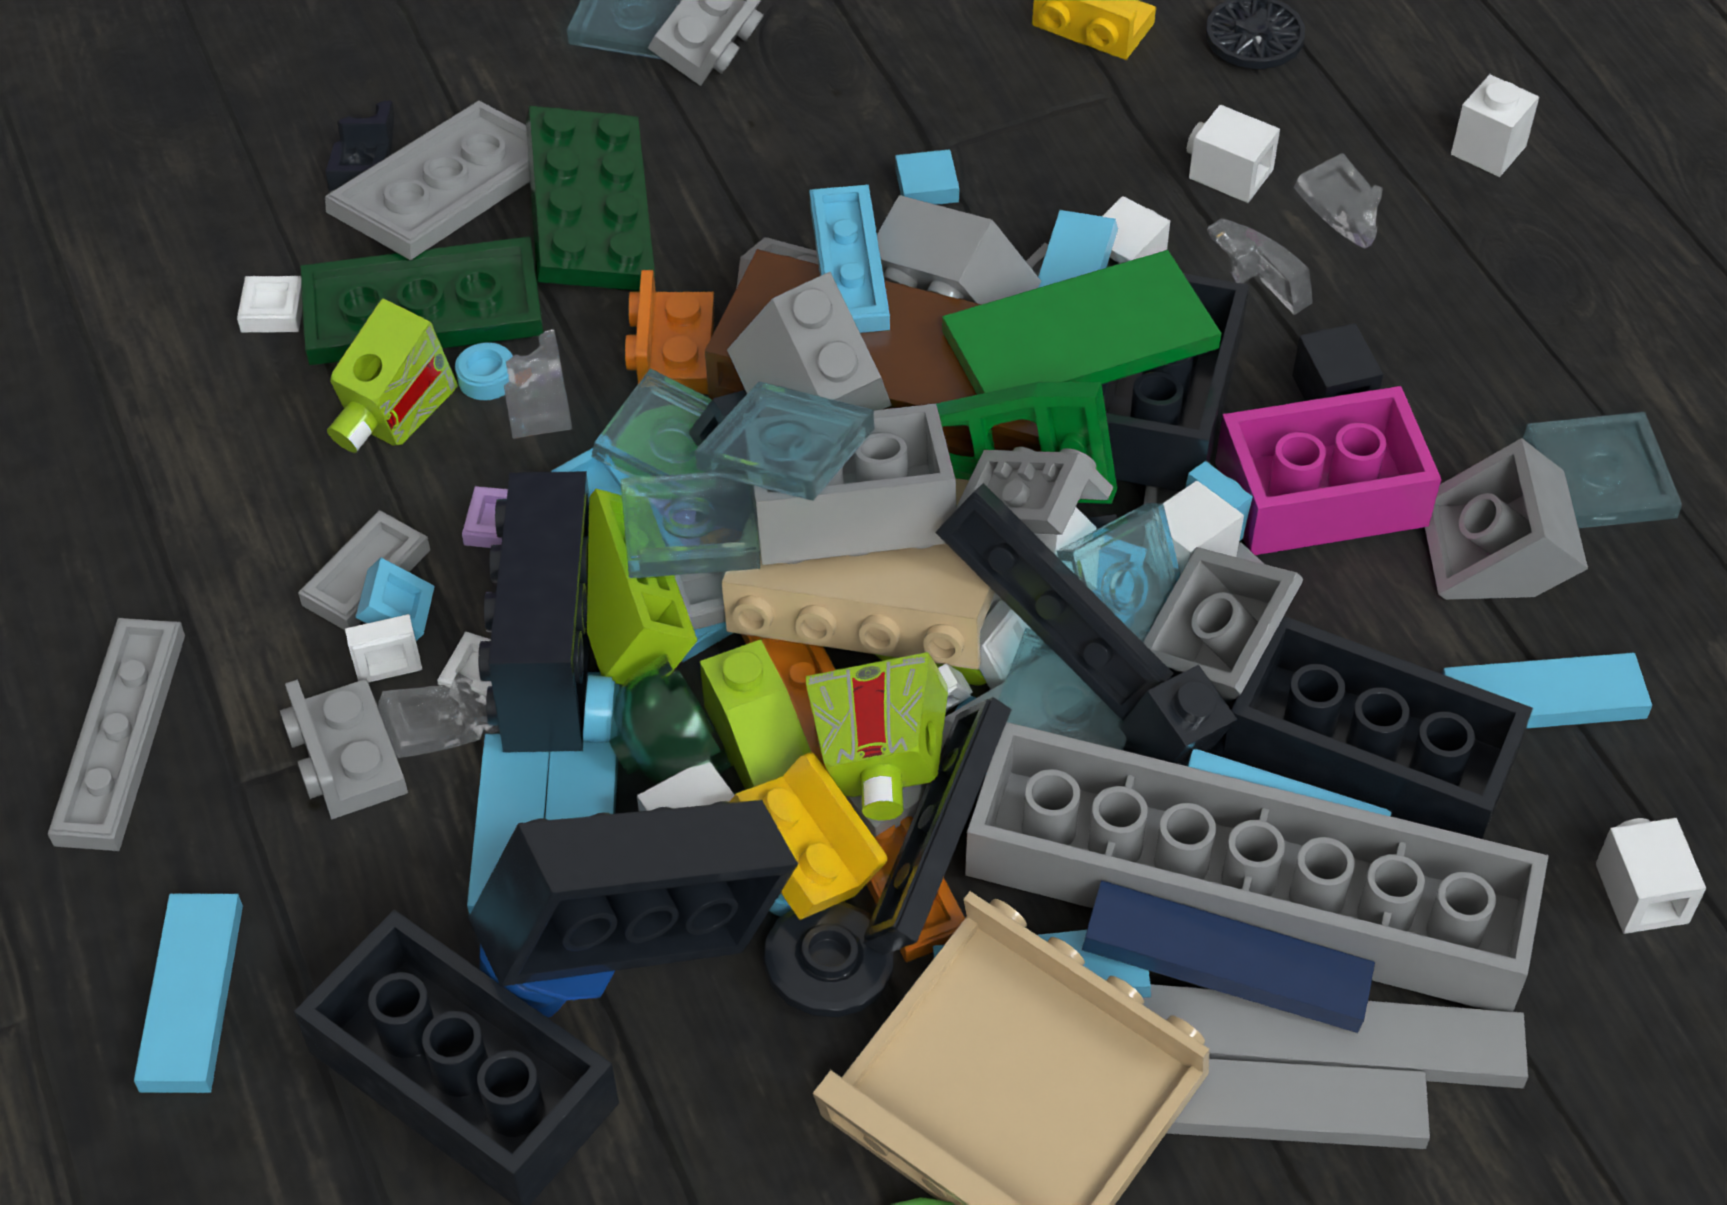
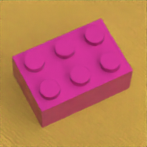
(1329, 469)

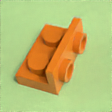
(670, 333)

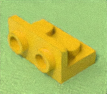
(1100, 24)
(823, 833)

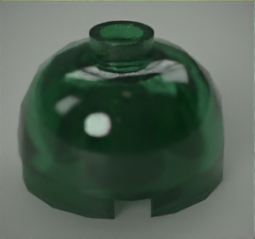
(663, 725)

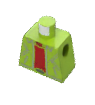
(389, 379)
(880, 728)

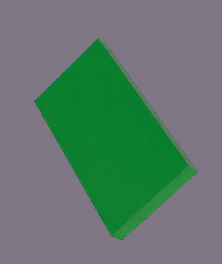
(1084, 327)

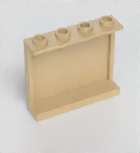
(867, 603)
(1017, 1073)

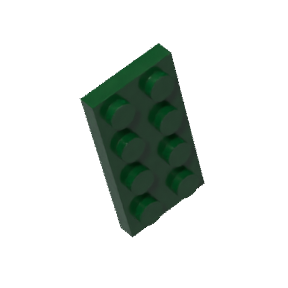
(588, 198)
(463, 290)

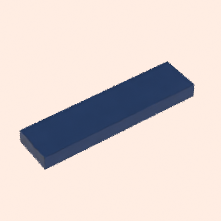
(1229, 956)

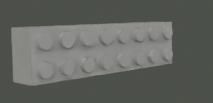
(1415, 899)

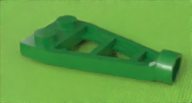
(1065, 416)

